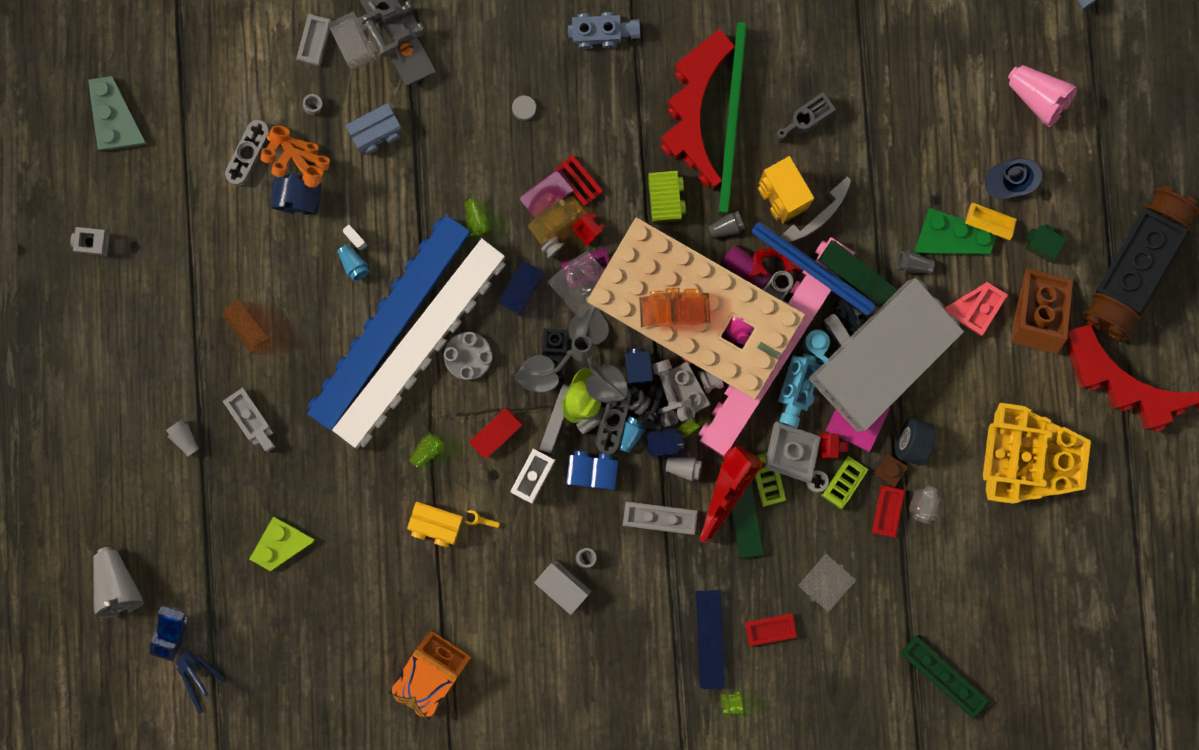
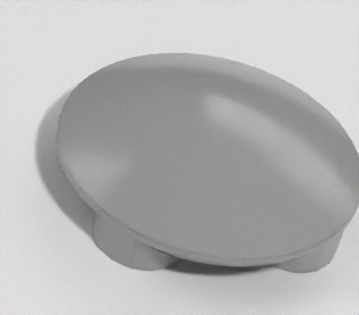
(467, 356)

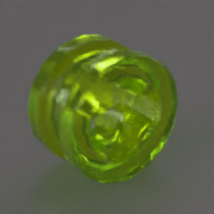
(689, 427)

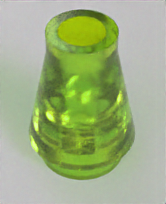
(476, 219)
(426, 450)

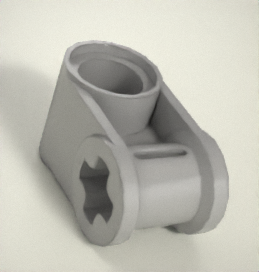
(773, 290)

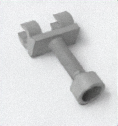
(684, 409)

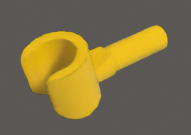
(481, 520)

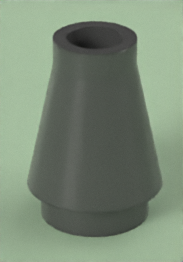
(727, 225)
(914, 263)

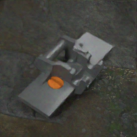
(404, 32)

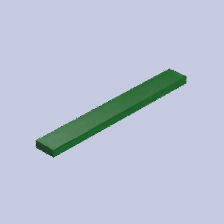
(732, 119)

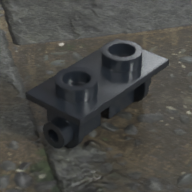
(848, 316)
(650, 417)

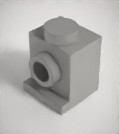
(82, 235)

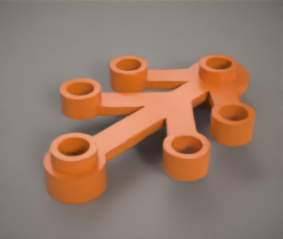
(280, 137)

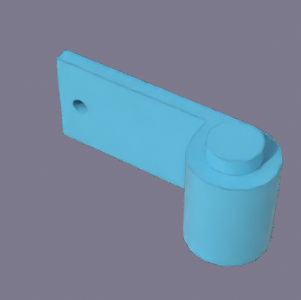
(816, 344)

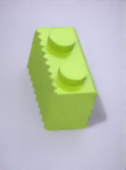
(665, 197)

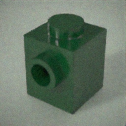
(1044, 242)

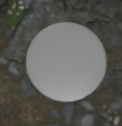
(524, 108)

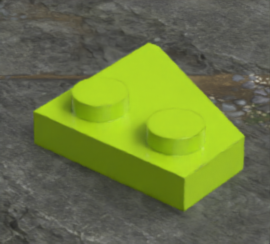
(279, 544)

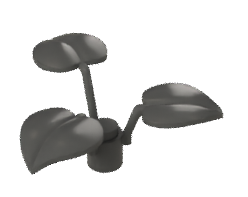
(589, 330)

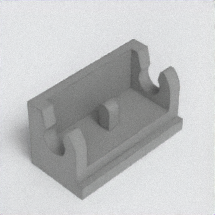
(562, 587)

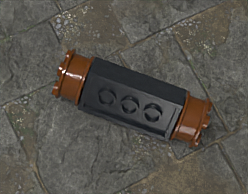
(1142, 263)

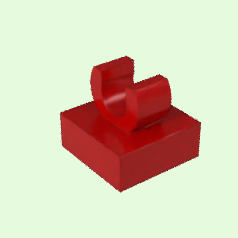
(587, 228)
(831, 446)

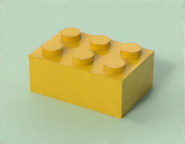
(785, 190)

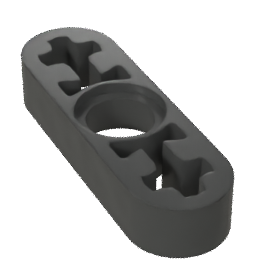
(615, 438)

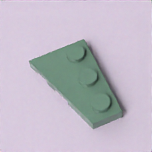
(112, 118)

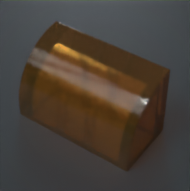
(245, 326)

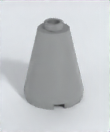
(113, 585)

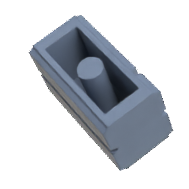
(374, 129)

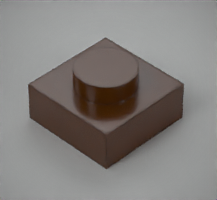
(890, 470)

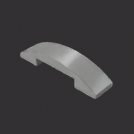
(837, 195)

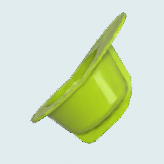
(577, 402)

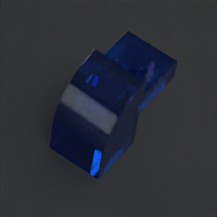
(168, 633)

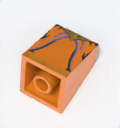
(429, 675)

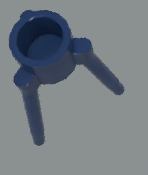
(188, 666)

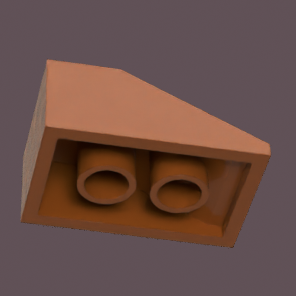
(1042, 311)

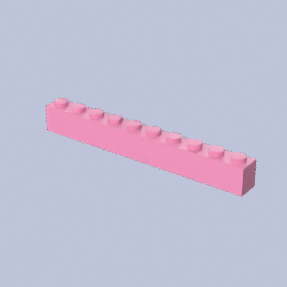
(738, 407)

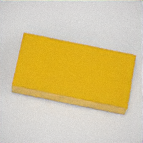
(990, 221)

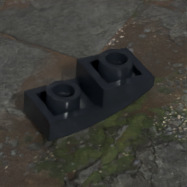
(556, 348)

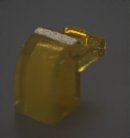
(556, 219)

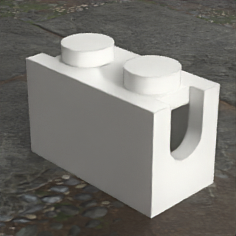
(532, 476)

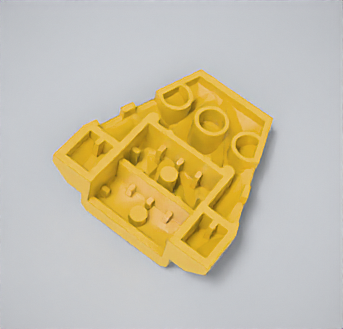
(1032, 457)

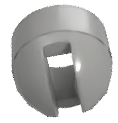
(315, 101)
(589, 555)

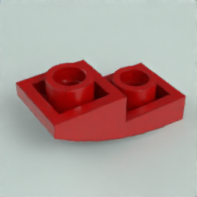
(495, 432)

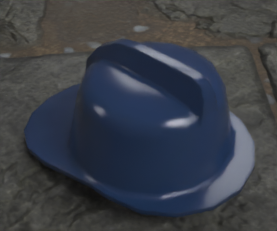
(1013, 178)

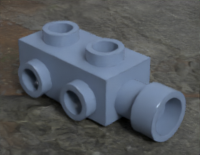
(597, 33)

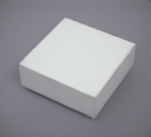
(354, 237)

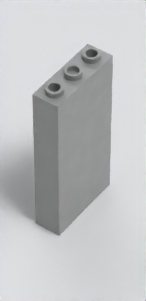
(886, 354)

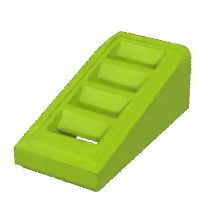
(852, 487)
(773, 499)

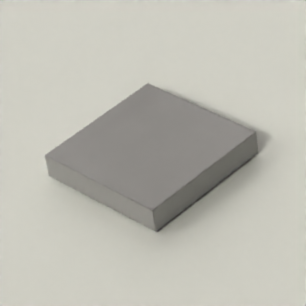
(792, 452)

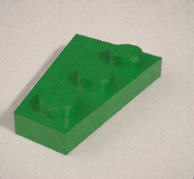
(950, 235)

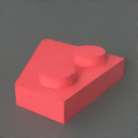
(977, 307)

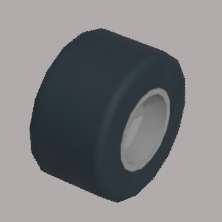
(915, 442)

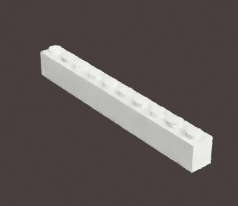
(419, 344)

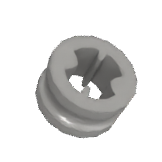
(552, 247)
(823, 476)

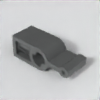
(807, 110)

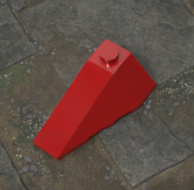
(733, 480)

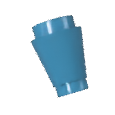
(353, 264)
(630, 434)

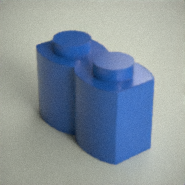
(591, 471)

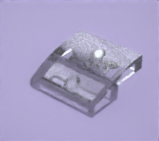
(577, 281)

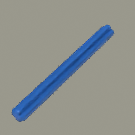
(813, 268)

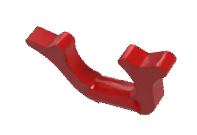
(759, 270)

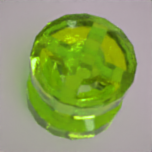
(731, 704)

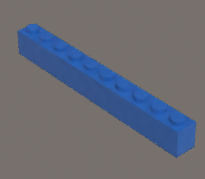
(389, 323)

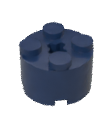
(292, 195)

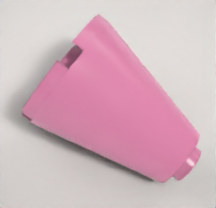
(1042, 93)

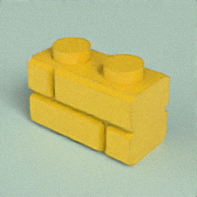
(435, 524)

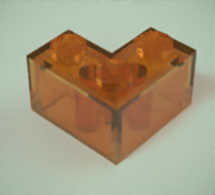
(674, 308)

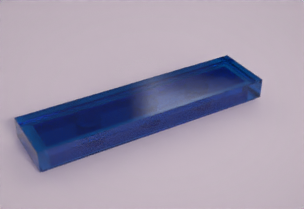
(710, 639)

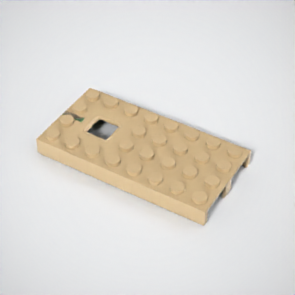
(654, 262)

